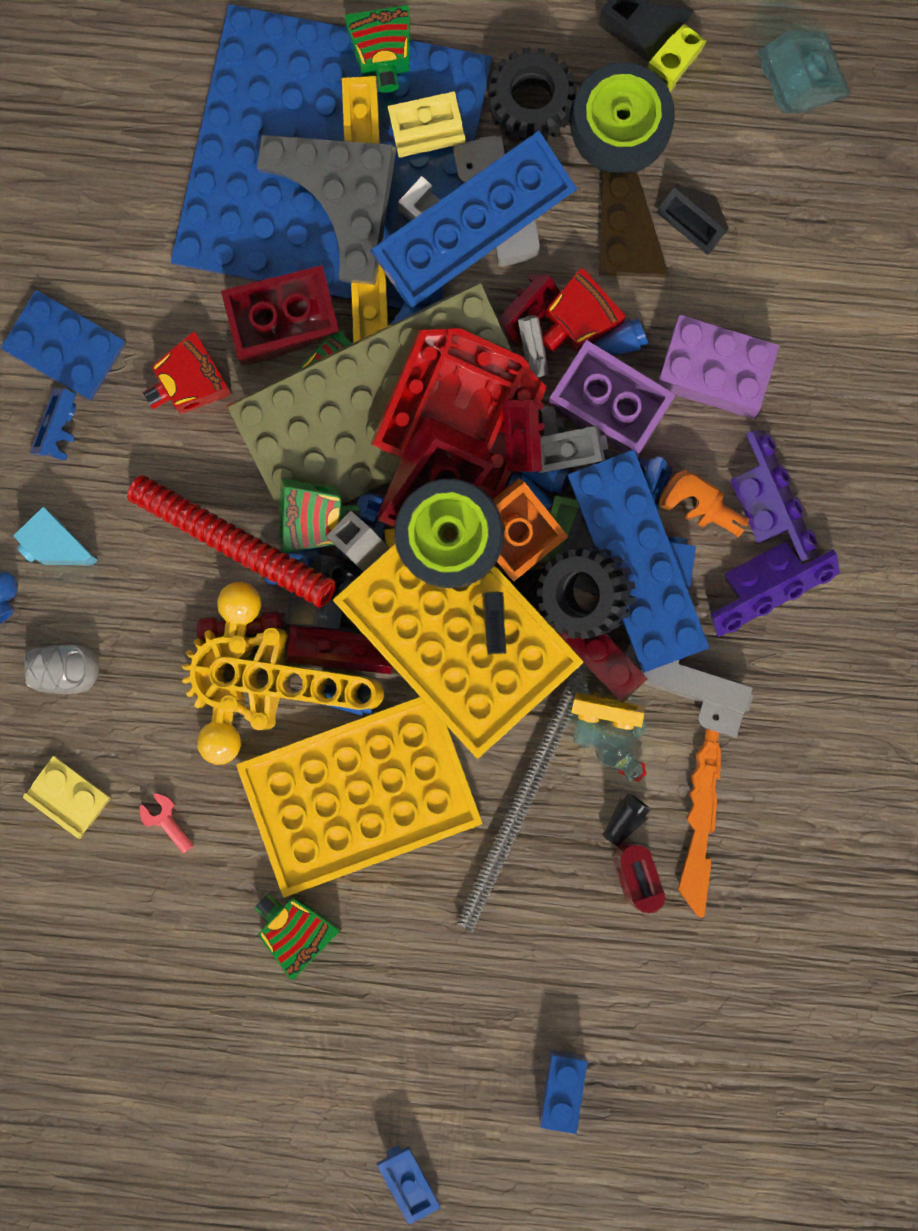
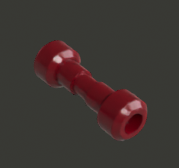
(267, 620)

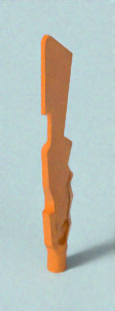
(702, 818)

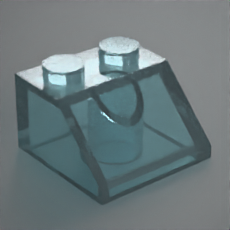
(803, 71)

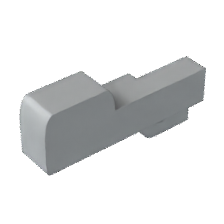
(480, 154)
(718, 695)

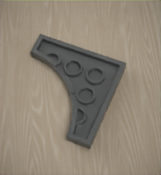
(349, 183)

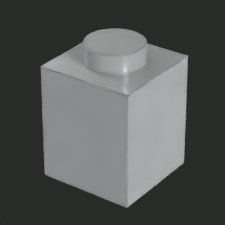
(357, 541)

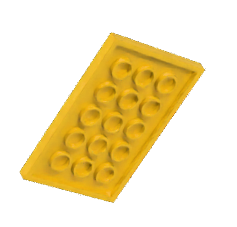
(441, 649)
(358, 795)

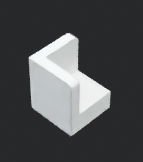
(417, 199)

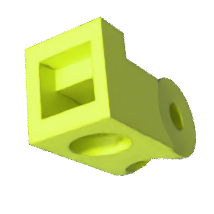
(677, 55)

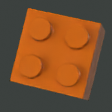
(528, 529)

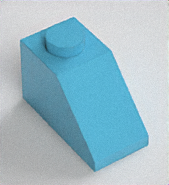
(51, 542)

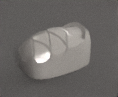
(61, 669)

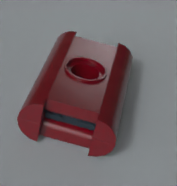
(639, 878)

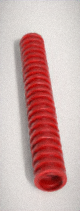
(231, 540)

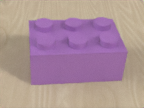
(717, 366)
(611, 396)

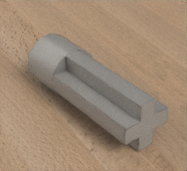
(533, 345)

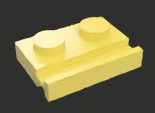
(426, 124)
(67, 797)

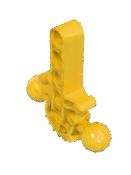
(219, 739)

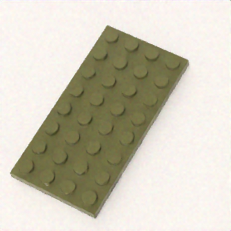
(325, 415)

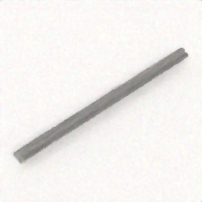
(542, 756)

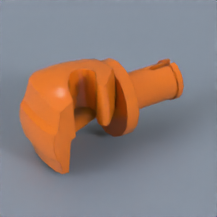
(708, 501)

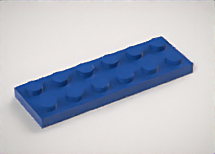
(473, 219)
(626, 521)

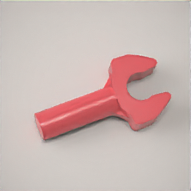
(166, 821)

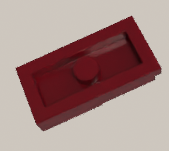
(529, 302)
(522, 435)

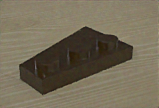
(627, 231)

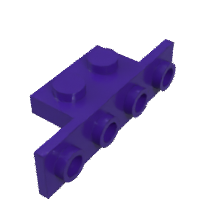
(769, 500)
(769, 582)

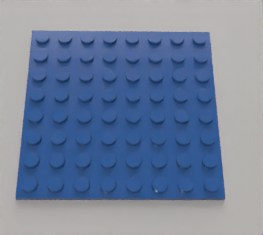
(286, 81)

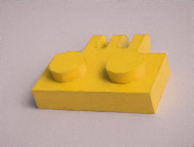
(596, 707)

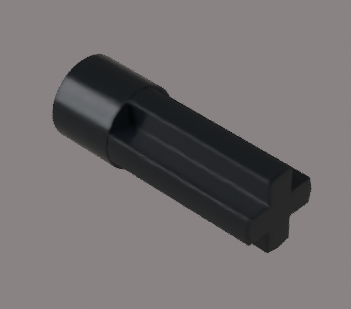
(494, 622)

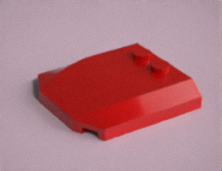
(461, 385)

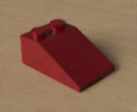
(279, 314)
(433, 455)

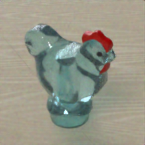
(612, 746)

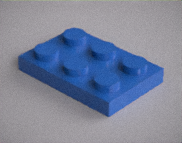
(63, 345)

